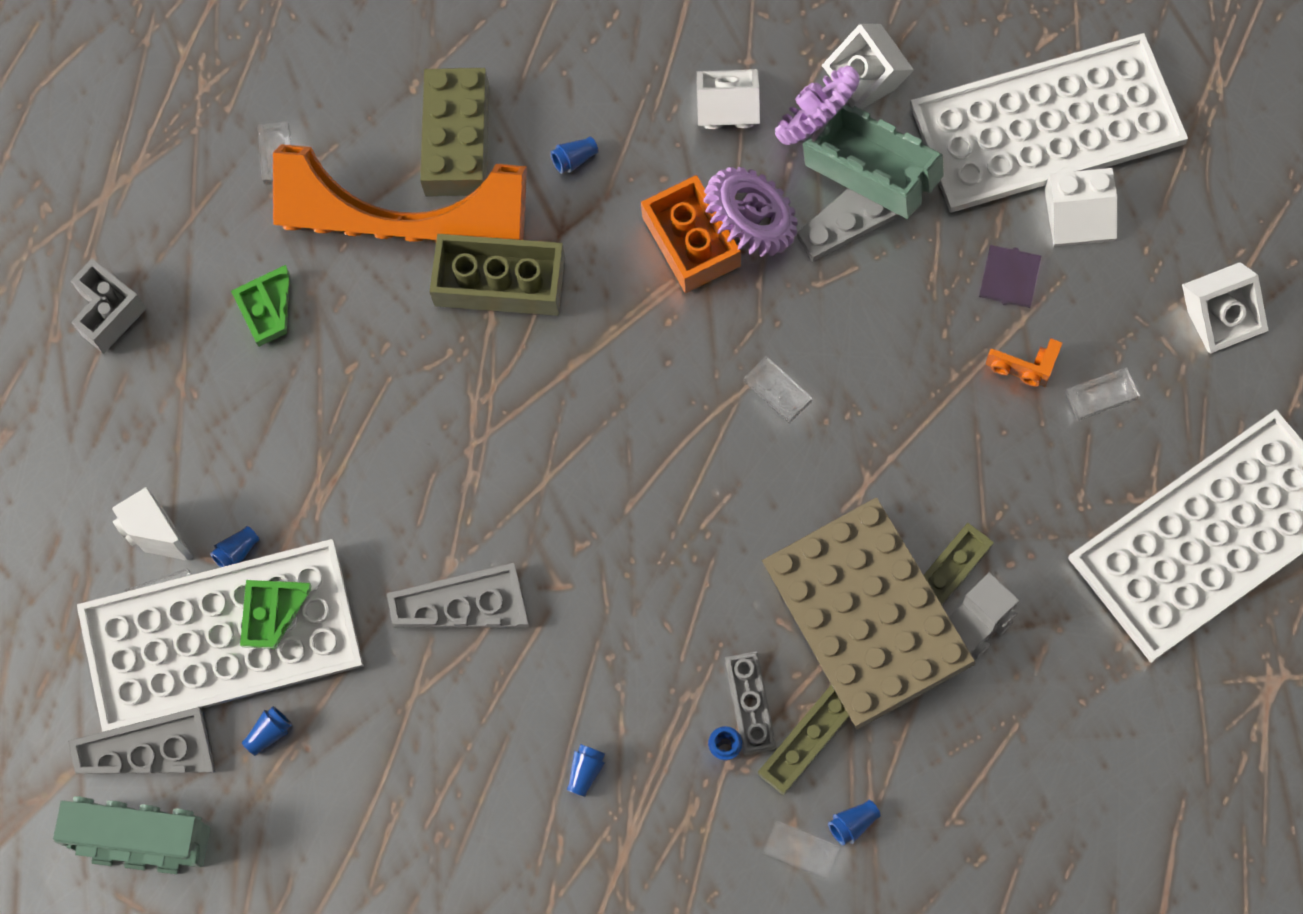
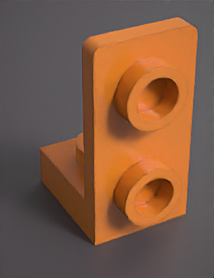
(1030, 374)

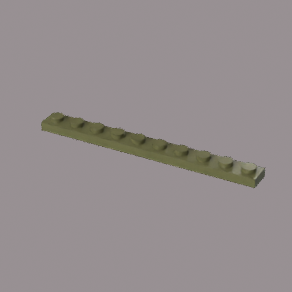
(828, 712)

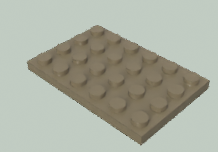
(868, 613)

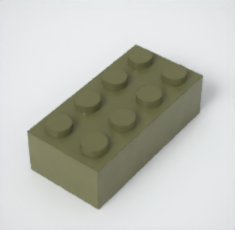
(454, 131)
(497, 274)

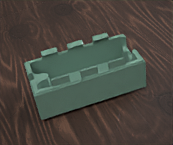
(875, 160)
(132, 834)

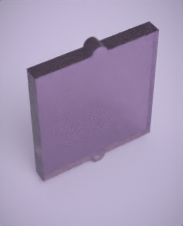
(1010, 276)

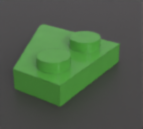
(265, 305)
(270, 611)

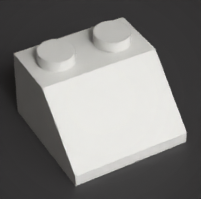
(876, 60)
(728, 98)
(1082, 207)
(1226, 306)
(146, 523)

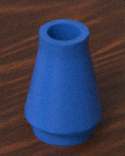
(573, 154)
(234, 548)
(267, 730)
(722, 736)
(585, 768)
(852, 823)

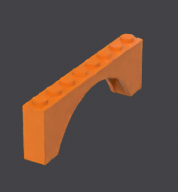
(312, 199)

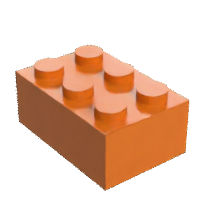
(687, 236)

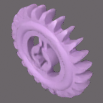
(817, 105)
(745, 215)

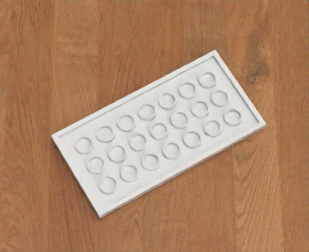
(1049, 120)
(1202, 539)
(181, 638)

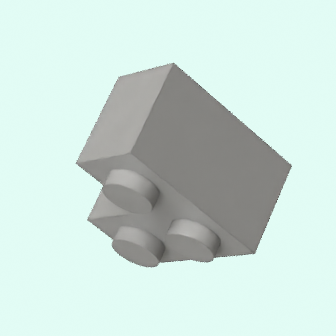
(110, 306)
(985, 611)

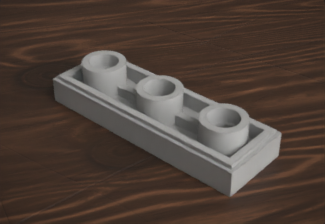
(752, 722)

